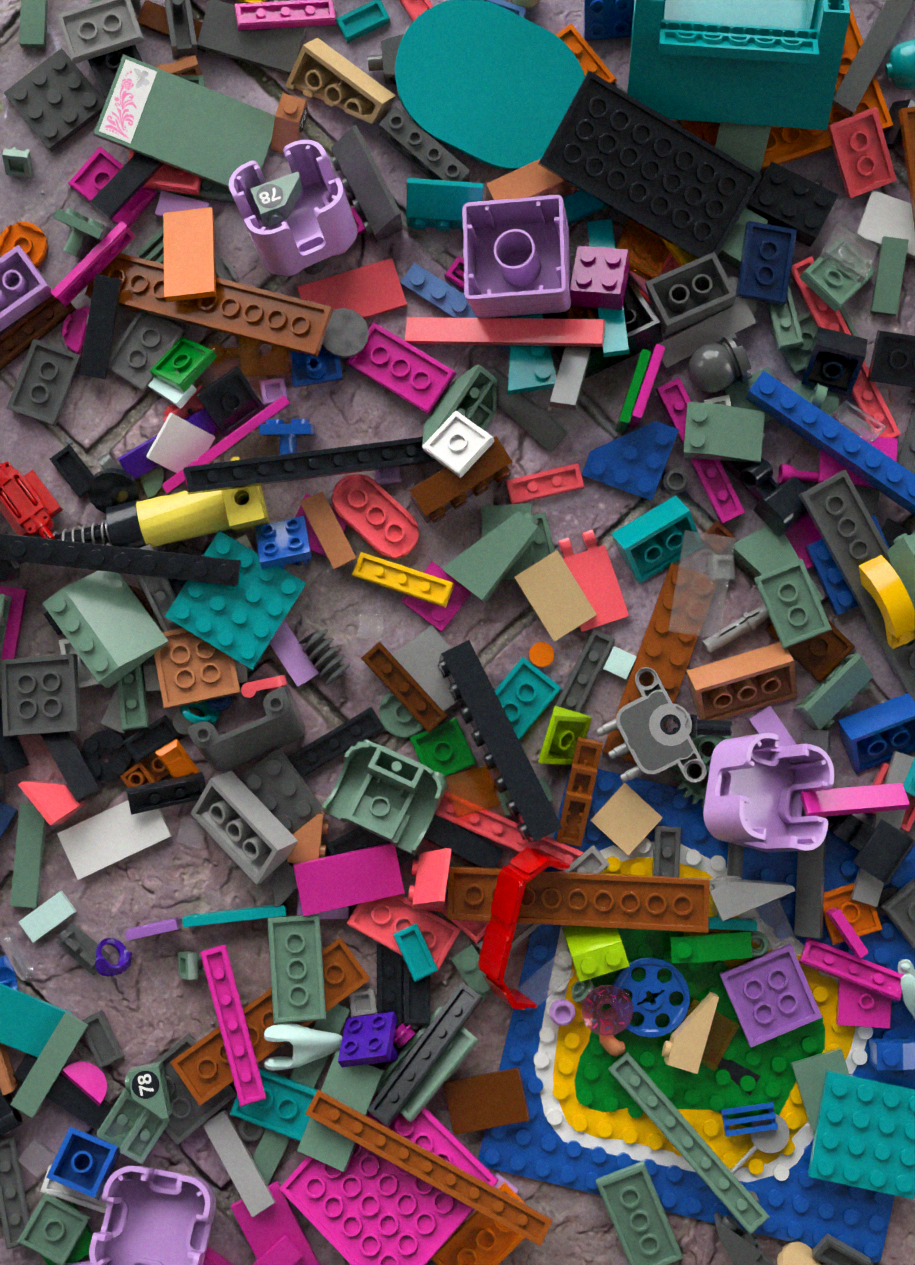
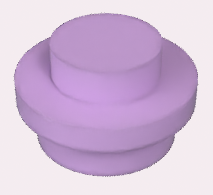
(562, 1012)

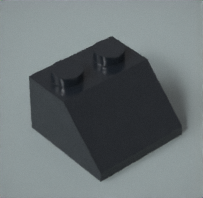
(834, 361)

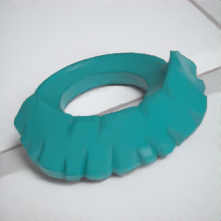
(211, 714)

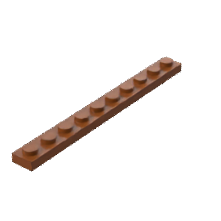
(429, 1167)

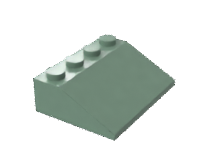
(106, 625)

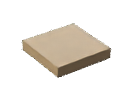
(626, 819)

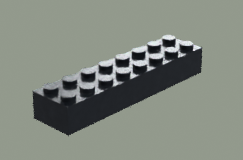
(499, 742)

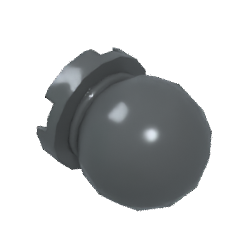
(717, 365)

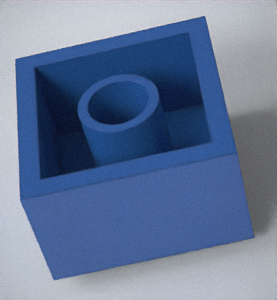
(84, 1163)

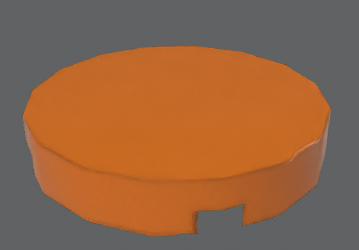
(34, 245)

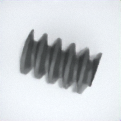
(325, 655)

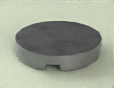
(345, 334)

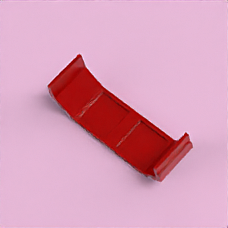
(504, 918)

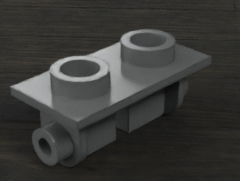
(80, 947)

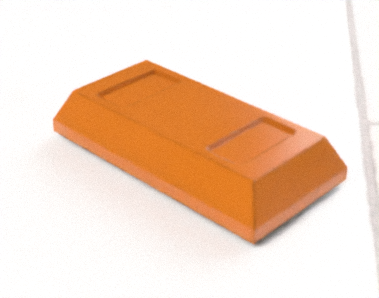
(176, 760)

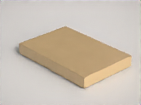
(555, 595)

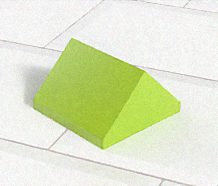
(562, 736)

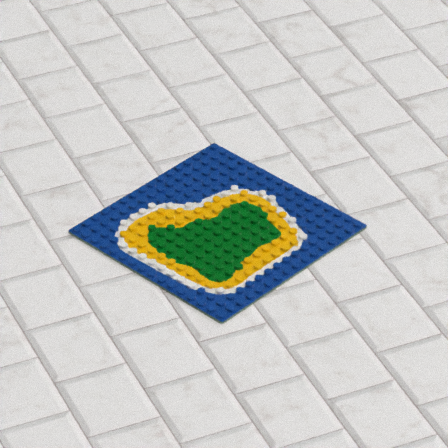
(592, 1126)

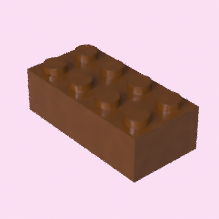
(448, 490)

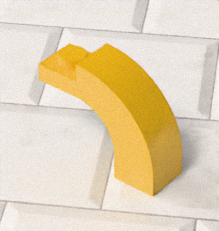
(892, 599)

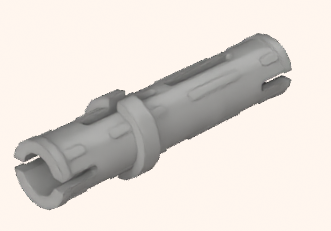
(728, 634)

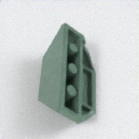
(471, 396)

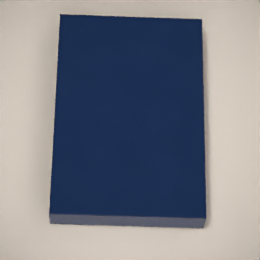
(766, 263)

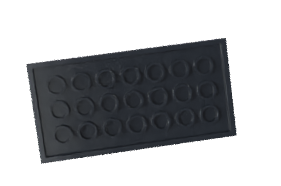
(649, 168)

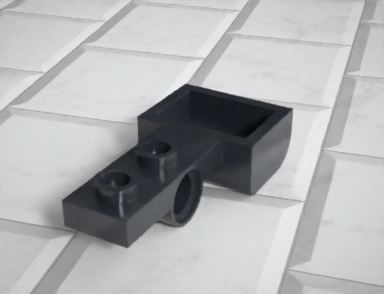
(778, 505)
(880, 849)

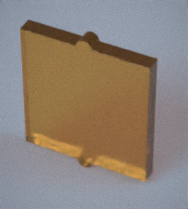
(472, 791)

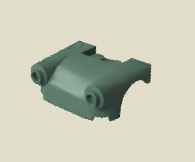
(386, 795)

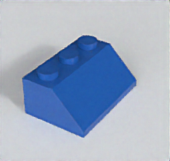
(879, 731)

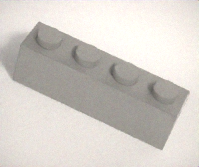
(243, 826)

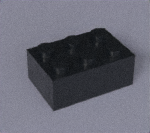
(792, 203)

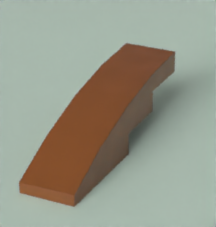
(579, 791)

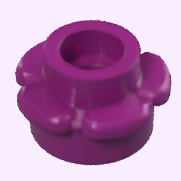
(403, 1034)

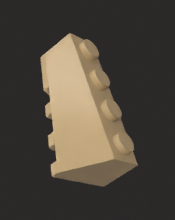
(338, 82)

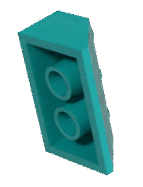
(439, 202)
(654, 538)

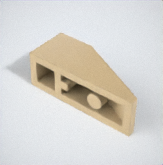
(690, 1038)

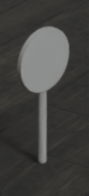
(766, 1141)

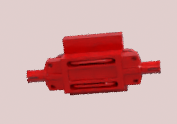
(27, 502)

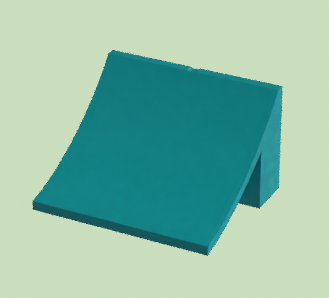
(738, 59)

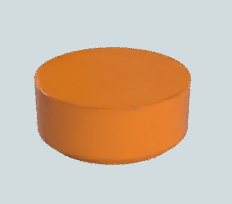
(541, 654)

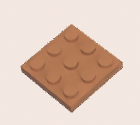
(193, 671)

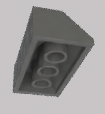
(366, 185)

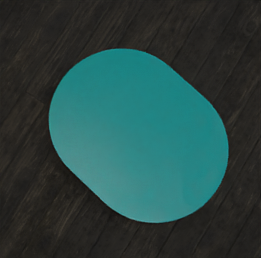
(486, 81)

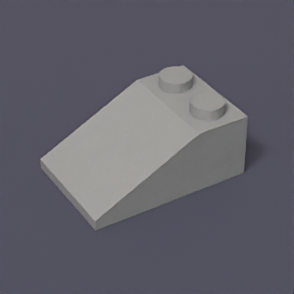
(735, 896)

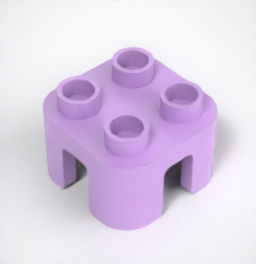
(319, 222)
(758, 791)
(154, 1219)

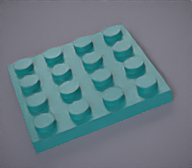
(239, 617)
(865, 1135)

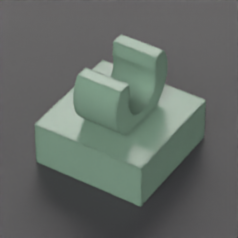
(17, 162)
(188, 965)

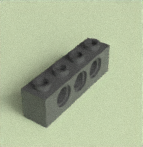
(421, 148)

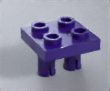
(368, 1040)

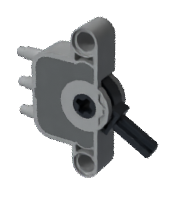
(650, 742)

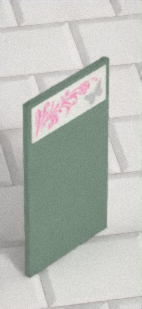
(182, 123)

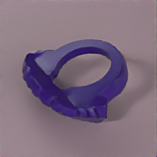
(104, 967)

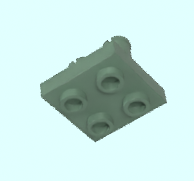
(82, 232)

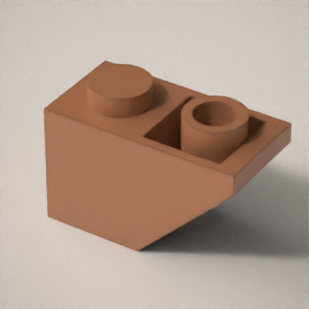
(310, 840)

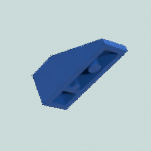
(892, 1053)

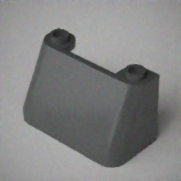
(228, 750)

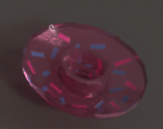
(611, 1020)

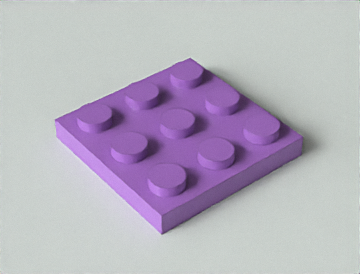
(770, 995)

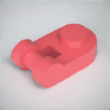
(251, 688)

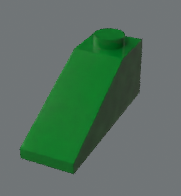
(710, 946)

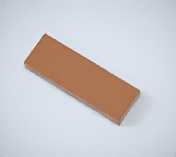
(328, 530)

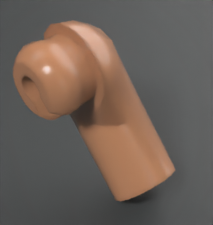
(612, 1045)

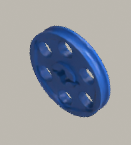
(661, 1005)

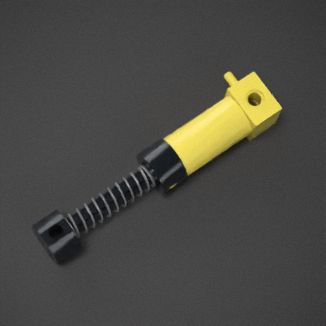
(166, 520)

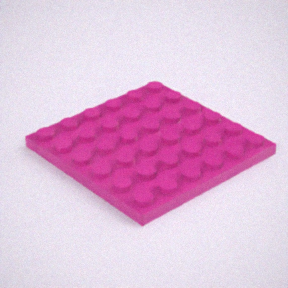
(380, 1210)

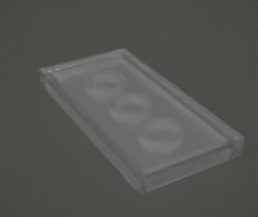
(701, 584)

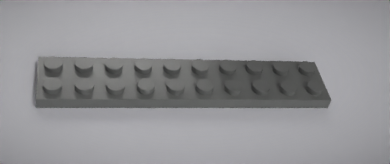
(851, 542)

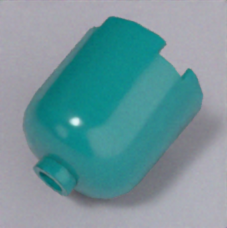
(902, 65)

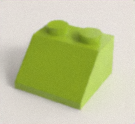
(595, 950)

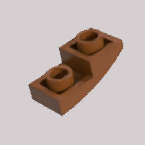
(145, 772)

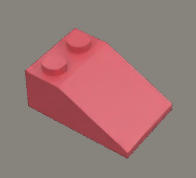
(431, 880)

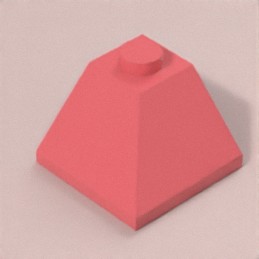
(52, 800)

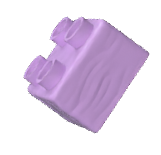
(516, 256)

